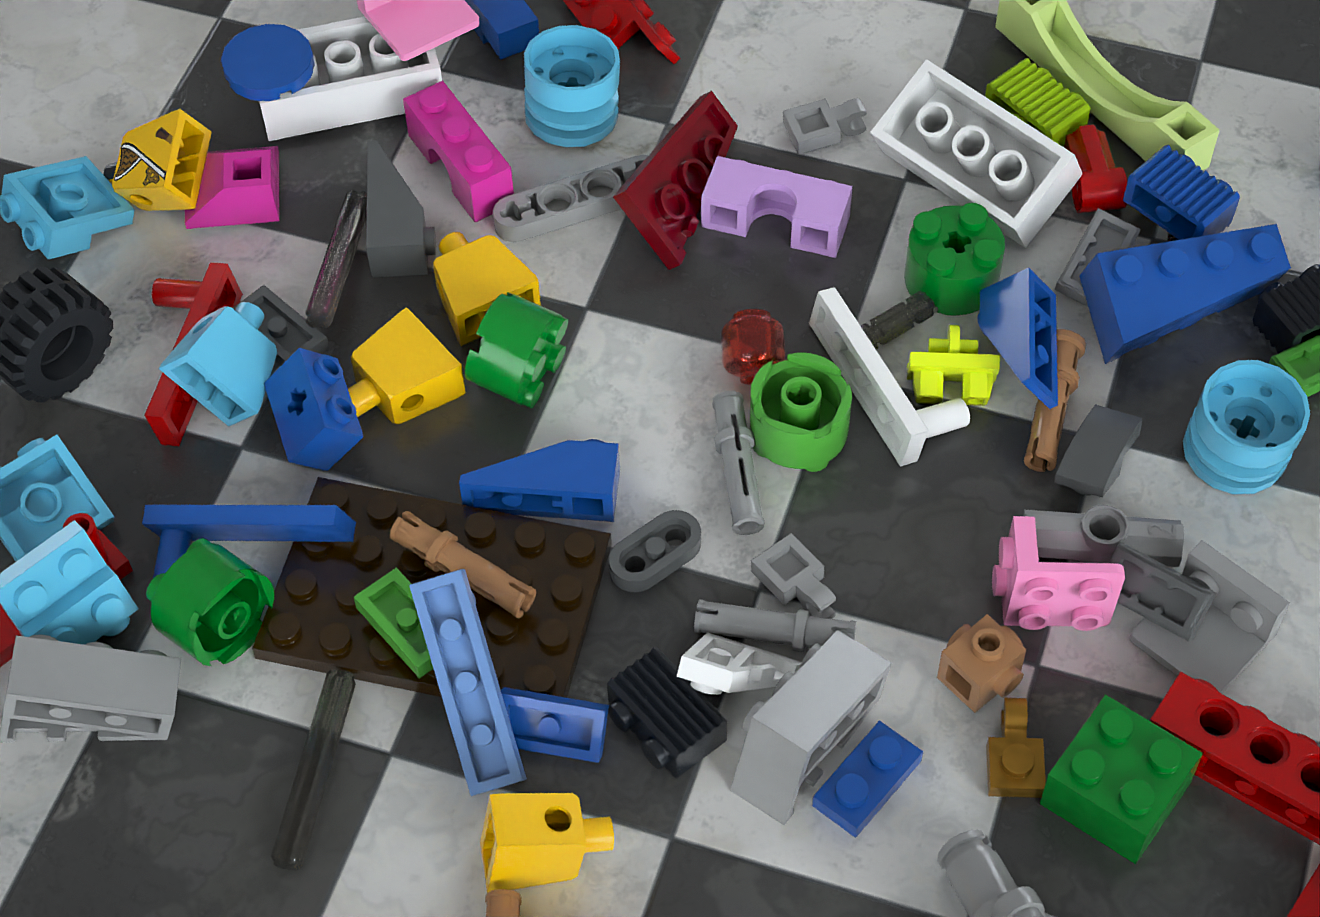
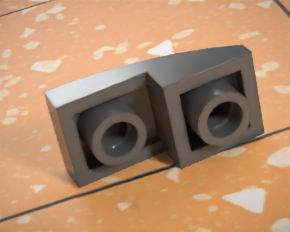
(1098, 450)

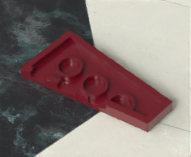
(669, 183)

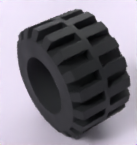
(50, 334)

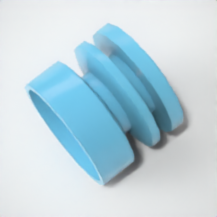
(571, 85)
(1246, 427)

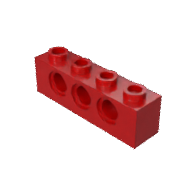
(1228, 759)

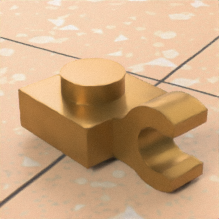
(1014, 760)

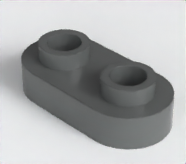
(651, 552)

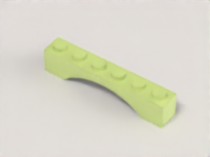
(1143, 121)

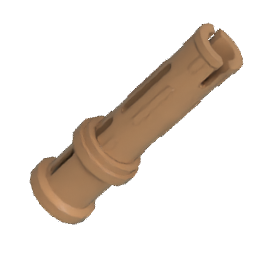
(1047, 422)

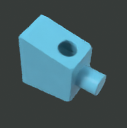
(224, 362)

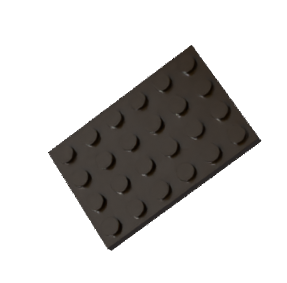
(321, 629)

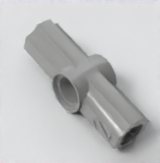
(1073, 535)

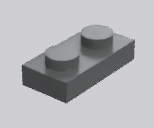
(285, 326)

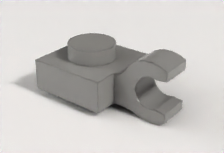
(819, 126)
(793, 572)

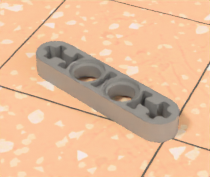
(572, 189)

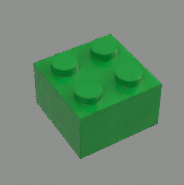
(1120, 778)

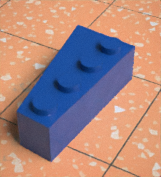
(1173, 284)

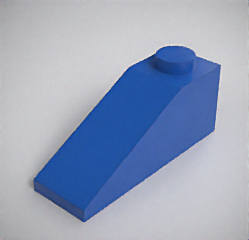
(1022, 326)
(552, 482)

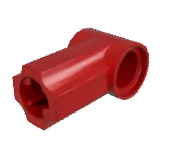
(1101, 182)

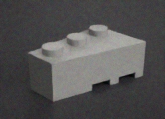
(88, 688)
(806, 721)

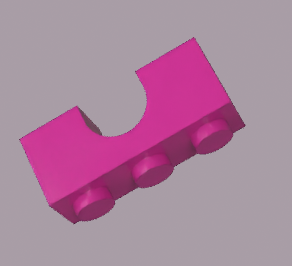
(448, 132)

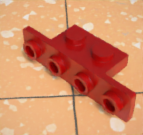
(622, 20)

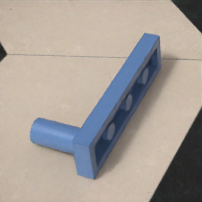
(467, 682)

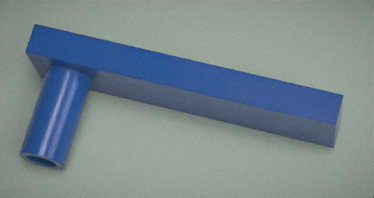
(186, 523)

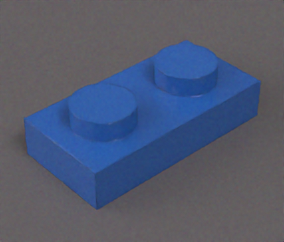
(556, 724)
(867, 778)

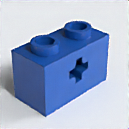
(313, 409)

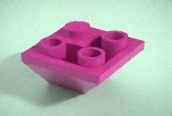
(237, 188)

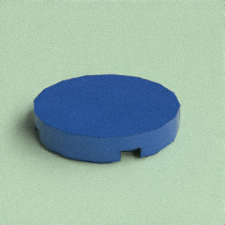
(267, 62)

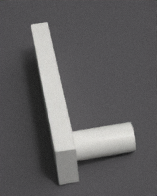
(874, 385)

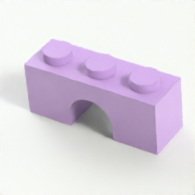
(744, 191)

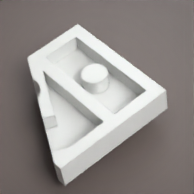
(730, 666)

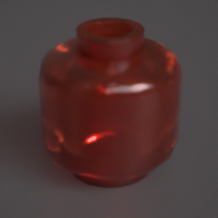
(751, 342)

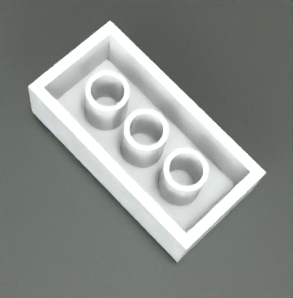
(351, 82)
(976, 152)

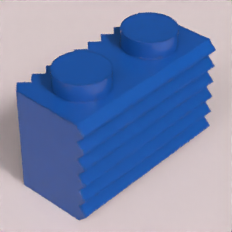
(1181, 195)

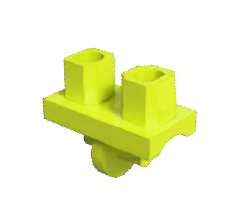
(952, 361)

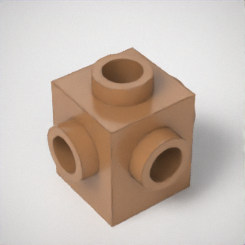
(982, 662)

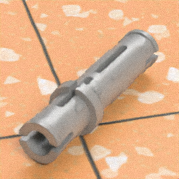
(735, 445)
(768, 625)

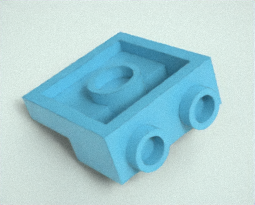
(62, 206)
(41, 493)
(65, 591)

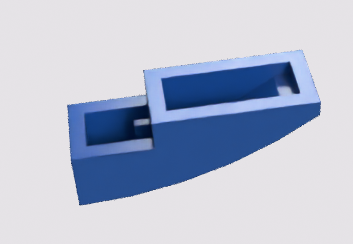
(505, 25)

